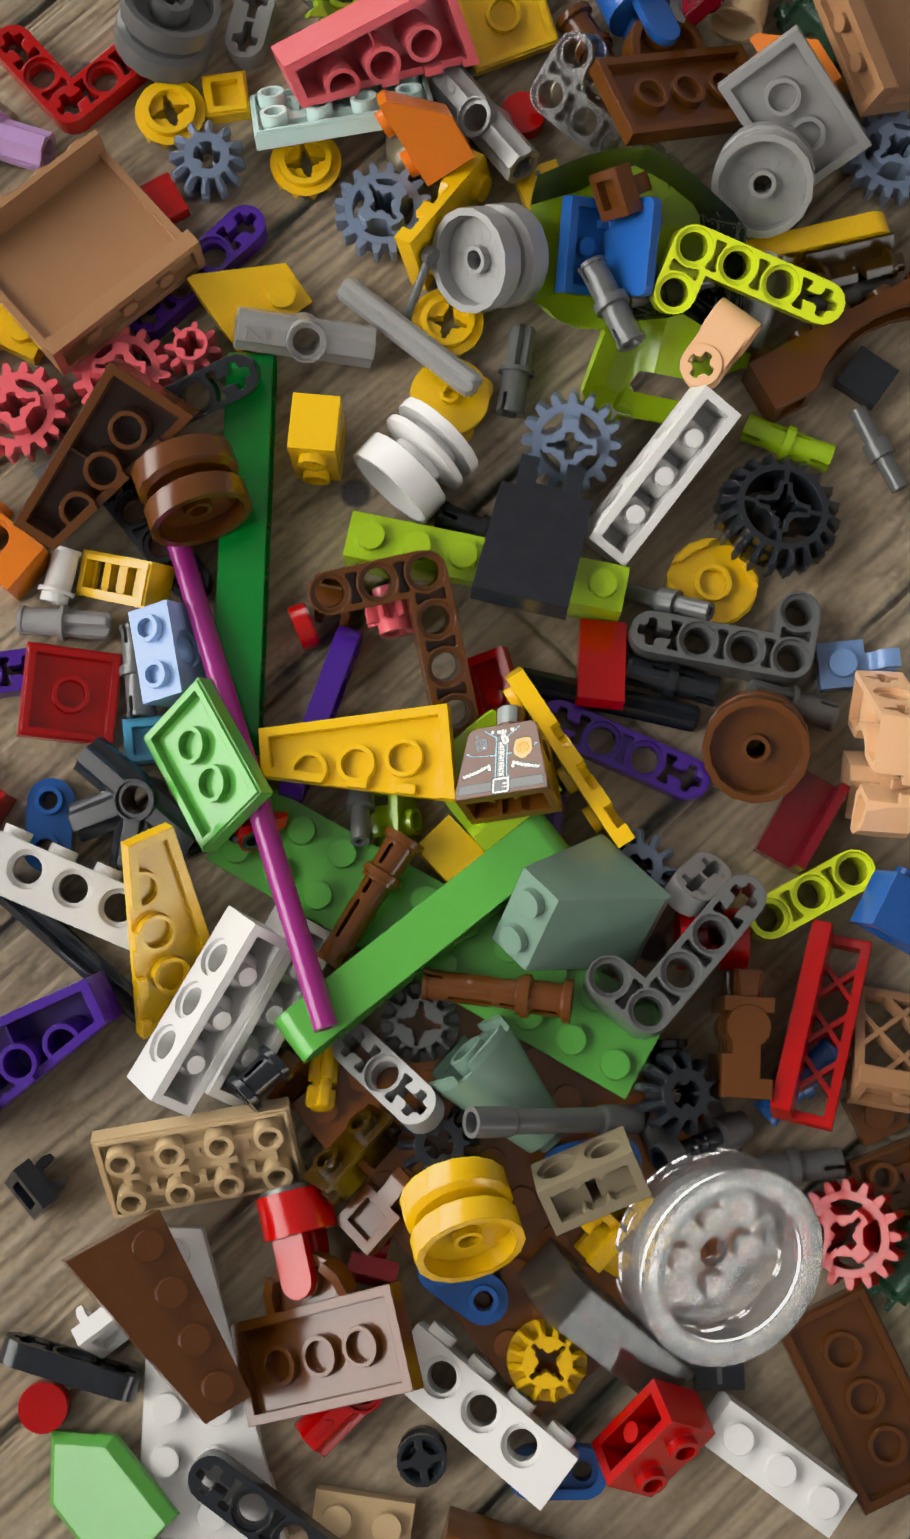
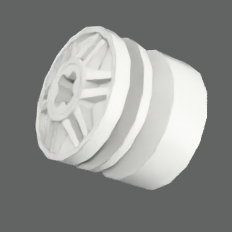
(423, 452)

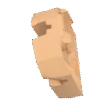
(881, 716)

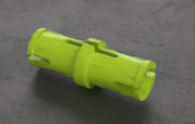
(786, 442)

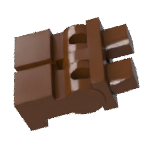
(740, 1033)

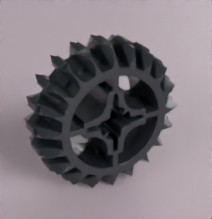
(755, 528)

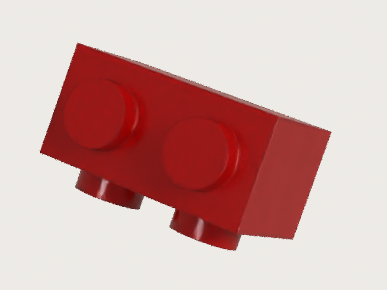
(652, 1438)

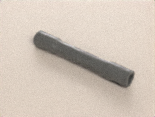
(510, 1121)

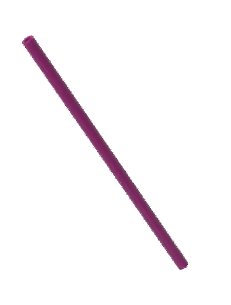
(263, 819)

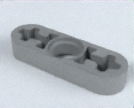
(393, 1096)

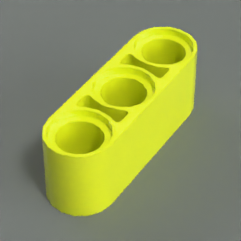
(829, 888)

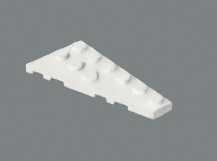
(177, 1438)

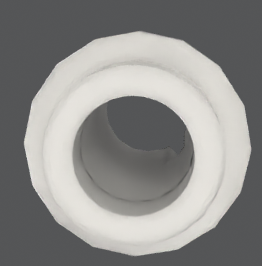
(60, 576)

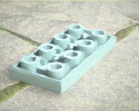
(282, 121)

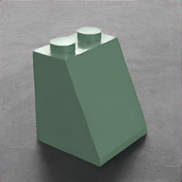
(580, 908)

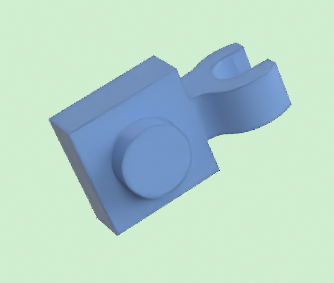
(839, 661)

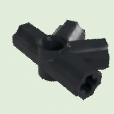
(115, 804)

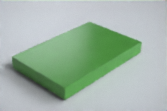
(207, 765)

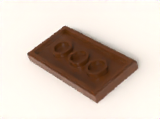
(856, 1393)

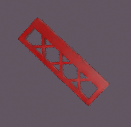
(802, 1022)

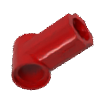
(327, 1428)

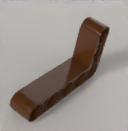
(418, 598)

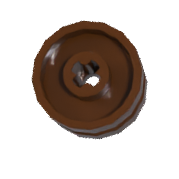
(191, 489)
(756, 774)

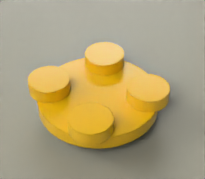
(460, 411)

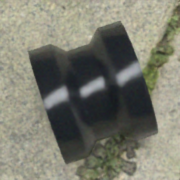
(423, 1467)

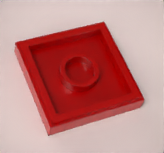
(68, 694)

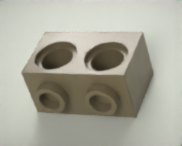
(589, 1180)

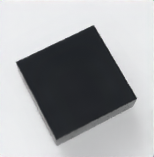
(866, 378)

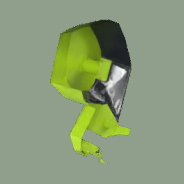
(666, 335)

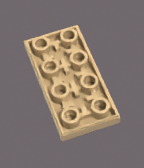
(198, 1158)

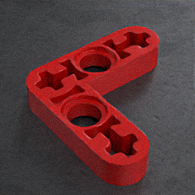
(64, 89)

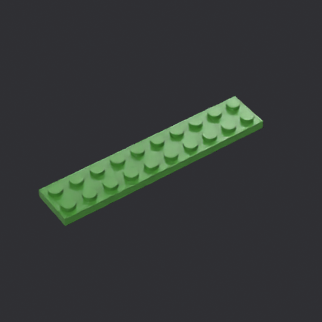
(329, 873)

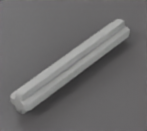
(409, 337)

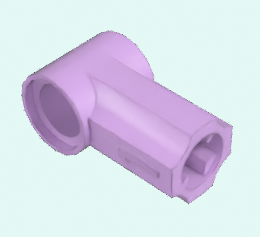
(25, 144)

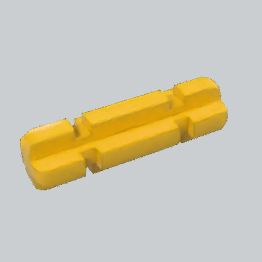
(323, 1075)

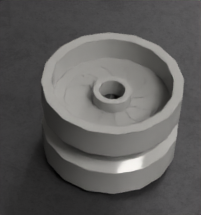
(771, 151)
(490, 257)

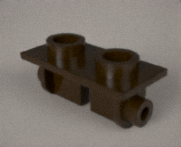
(857, 260)
(369, 1137)

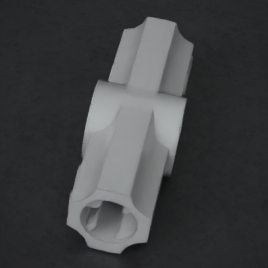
(498, 137)
(274, 334)

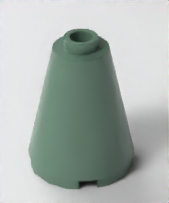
(494, 1072)

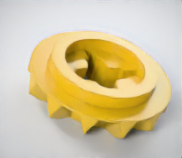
(151, 111)
(294, 181)
(434, 309)
(523, 1360)

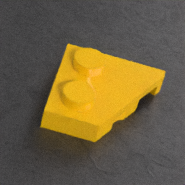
(256, 287)

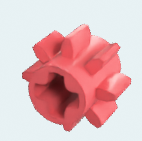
(184, 345)
(390, 618)

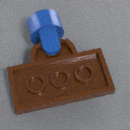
(665, 77)

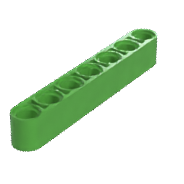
(422, 936)

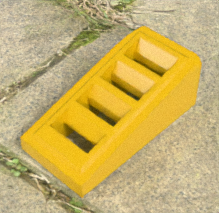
(151, 584)

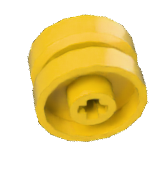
(461, 1219)

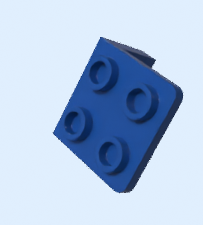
(625, 242)

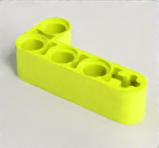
(750, 284)

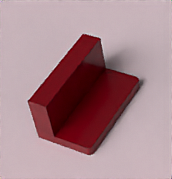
(801, 822)

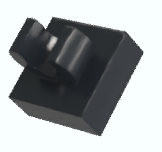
(32, 1188)

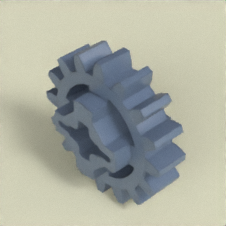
(889, 167)
(389, 195)
(591, 440)

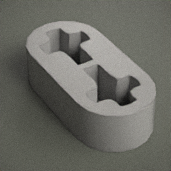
(259, 27)
(697, 883)

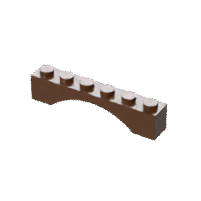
(788, 376)

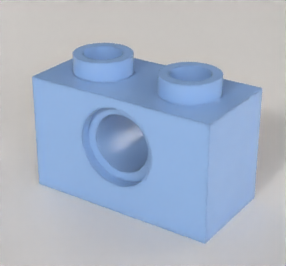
(164, 652)

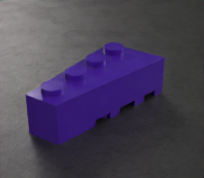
(50, 1031)

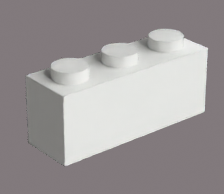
(778, 1464)

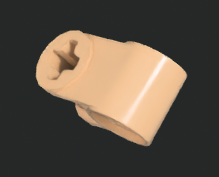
(722, 339)

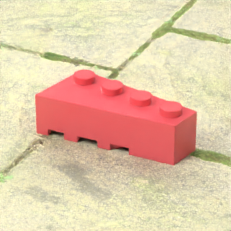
(373, 46)

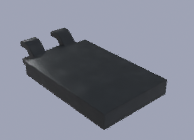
(533, 542)

